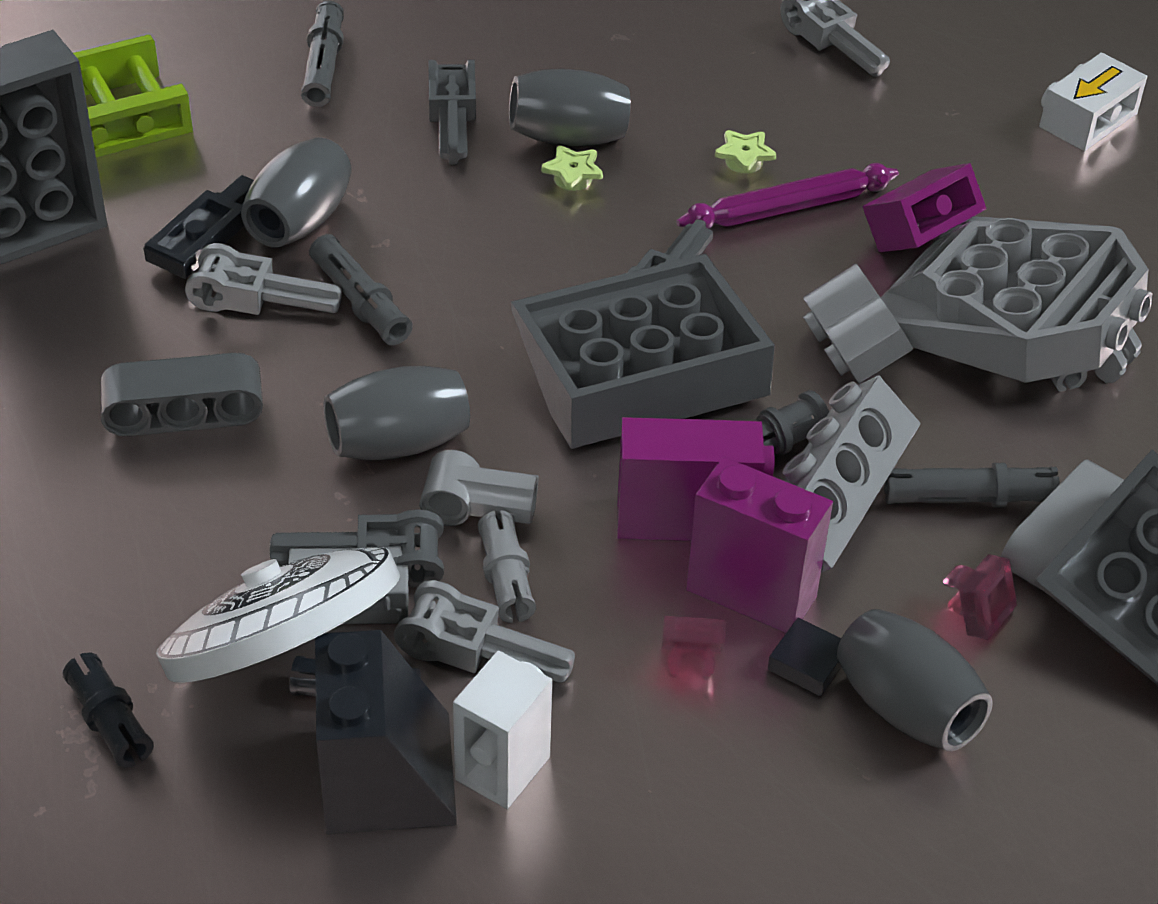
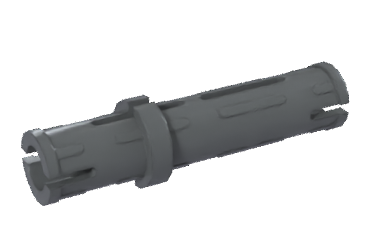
(319, 81)
(386, 318)
(971, 485)

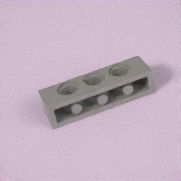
(852, 455)

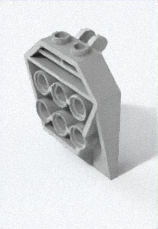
(1026, 298)

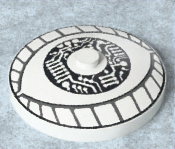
(277, 611)

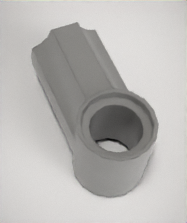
(462, 488)

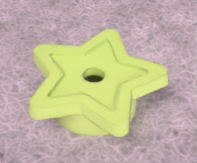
(745, 152)
(573, 169)

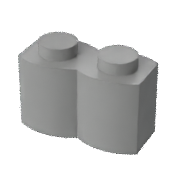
(857, 323)

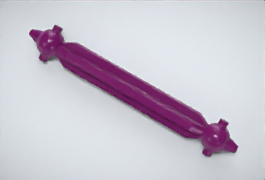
(790, 196)

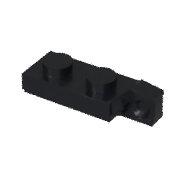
(204, 222)

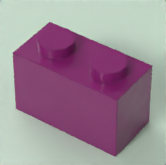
(924, 208)

